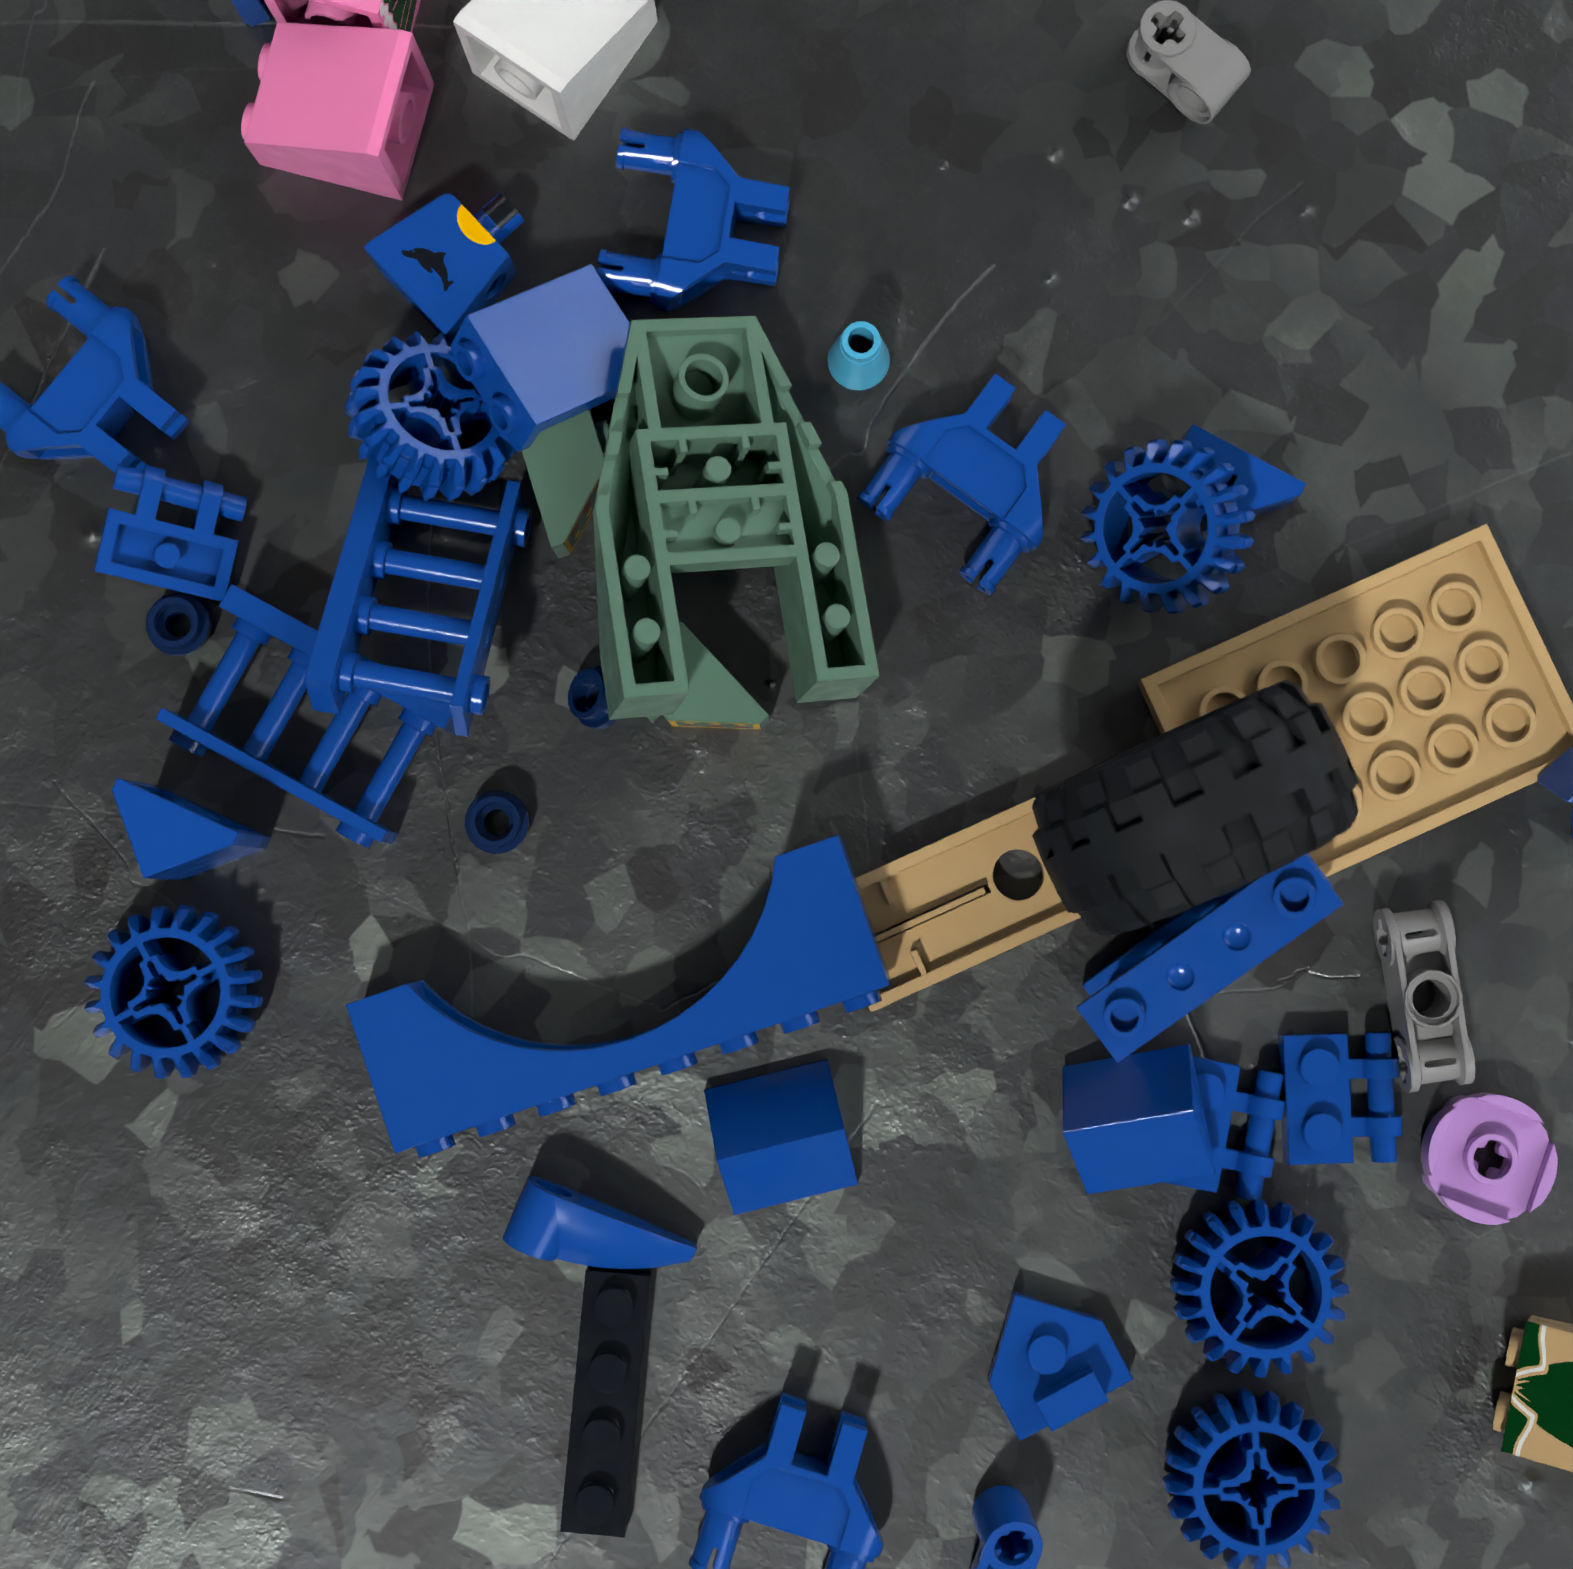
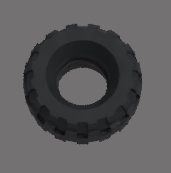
(1196, 810)

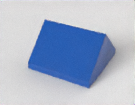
(178, 836)
(1136, 1120)
(779, 1137)

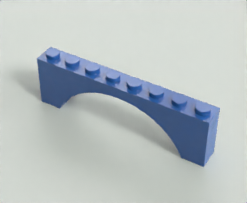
(450, 1073)

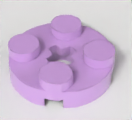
(1520, 1139)

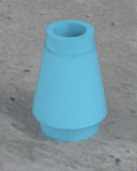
(857, 369)

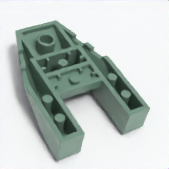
(711, 476)

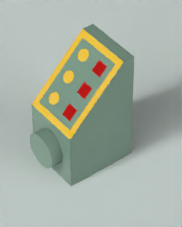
(565, 476)
(714, 694)

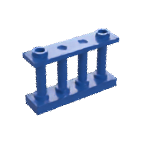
(354, 611)
(256, 625)
(1202, 954)

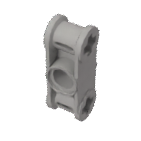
(1436, 1041)

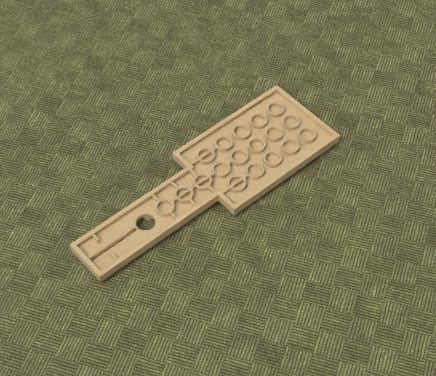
(1419, 671)

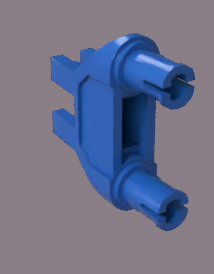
(700, 225)
(93, 391)
(976, 470)
(792, 1494)

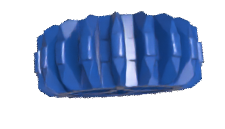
(421, 433)
(1130, 495)
(158, 968)
(1247, 1308)
(1303, 1482)

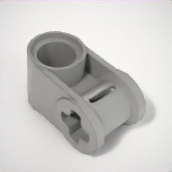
(1193, 63)

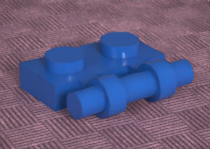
(164, 552)
(1219, 1098)
(1318, 1098)

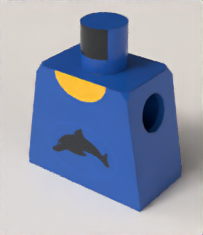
(448, 259)

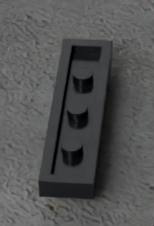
(605, 1402)

